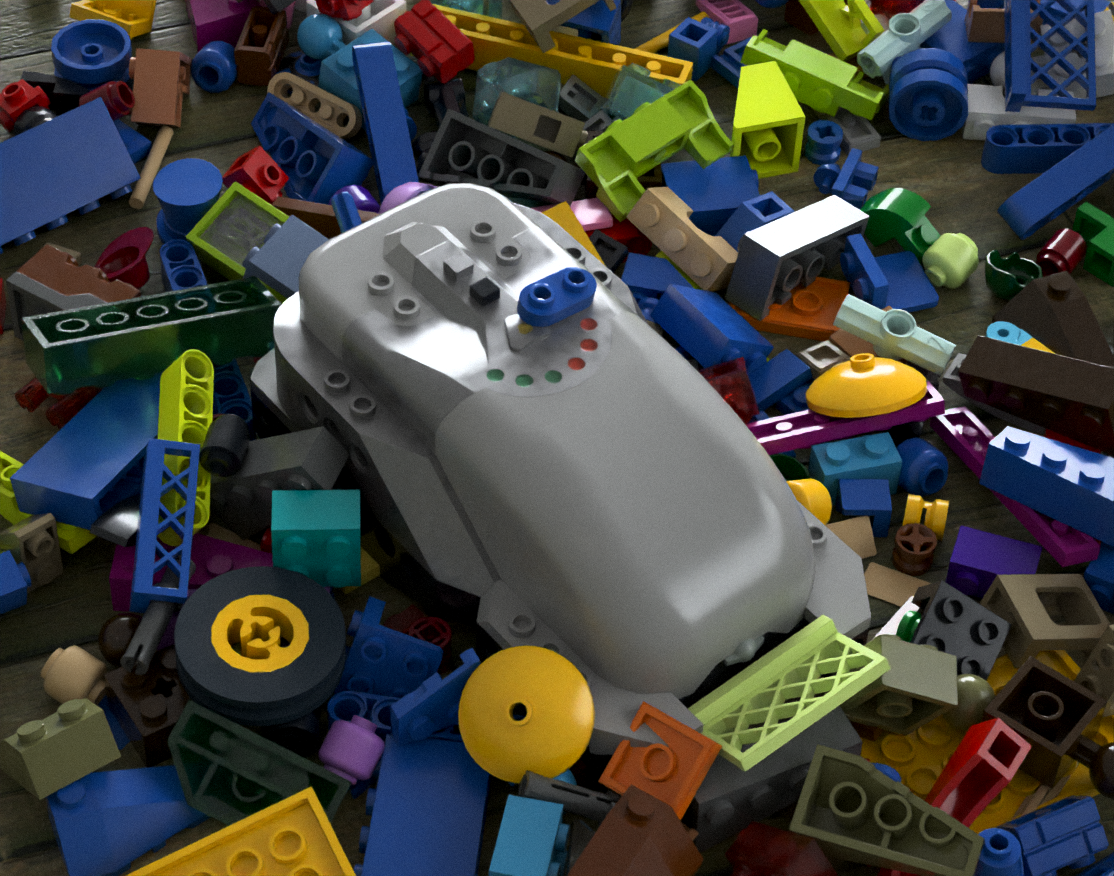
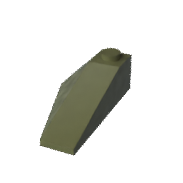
(879, 822)

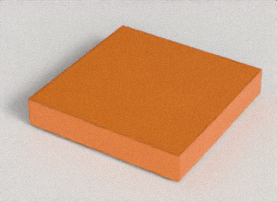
(662, 771)

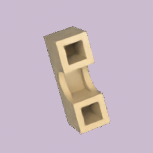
(667, 224)

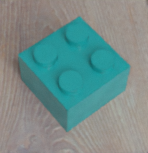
(318, 535)

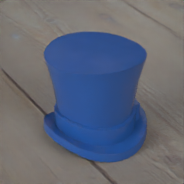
(186, 194)

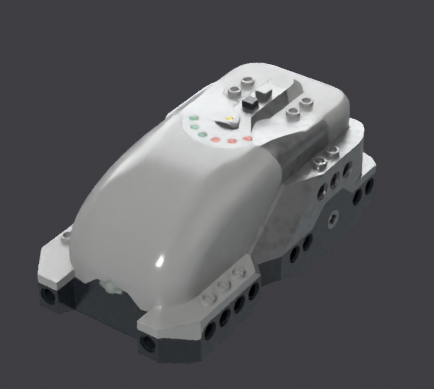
(551, 475)

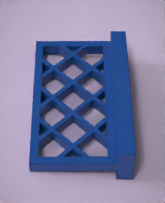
(1020, 64)

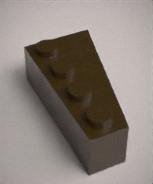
(1043, 389)

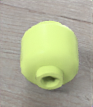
(950, 260)

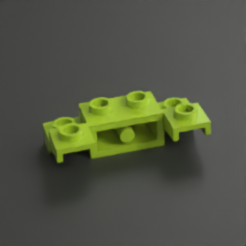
(818, 77)
(646, 140)

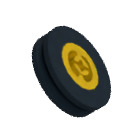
(266, 681)

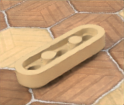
(307, 95)

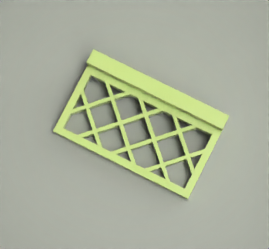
(784, 674)

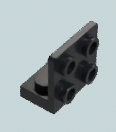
(959, 628)

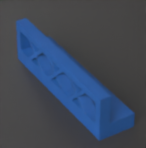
(148, 526)

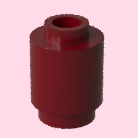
(116, 97)
(1061, 252)

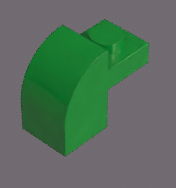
(900, 216)
(1098, 233)

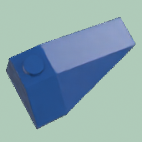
(308, 152)
(118, 817)

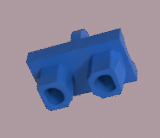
(850, 182)

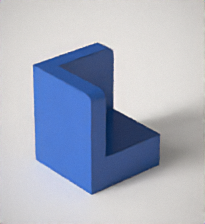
(866, 498)

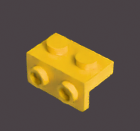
(131, 15)

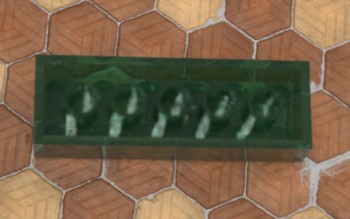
(148, 334)

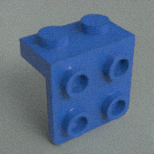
(887, 279)
(383, 658)

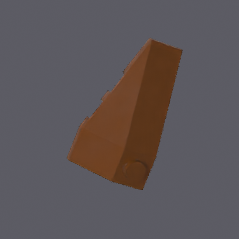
(639, 840)

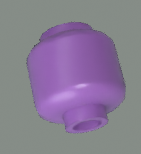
(352, 749)

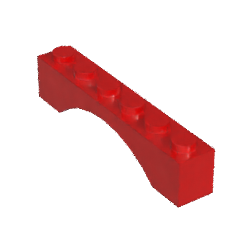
(976, 773)

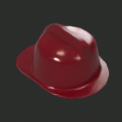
(126, 258)

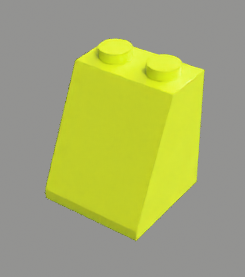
(767, 121)

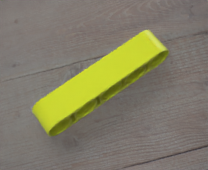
(185, 417)

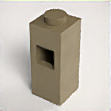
(537, 124)

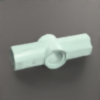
(903, 36)
(894, 334)

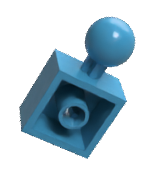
(322, 38)
(532, 837)

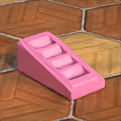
(734, 14)

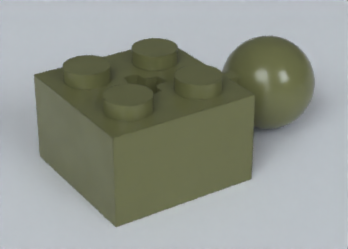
(917, 690)

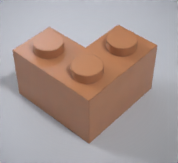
(159, 86)

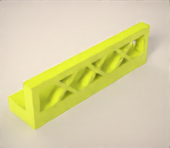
(842, 25)

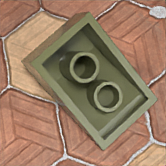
(59, 748)

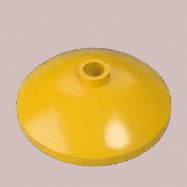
(865, 387)
(556, 720)

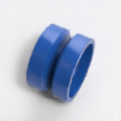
(92, 53)
(928, 94)

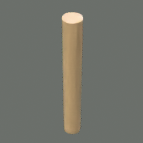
(151, 167)

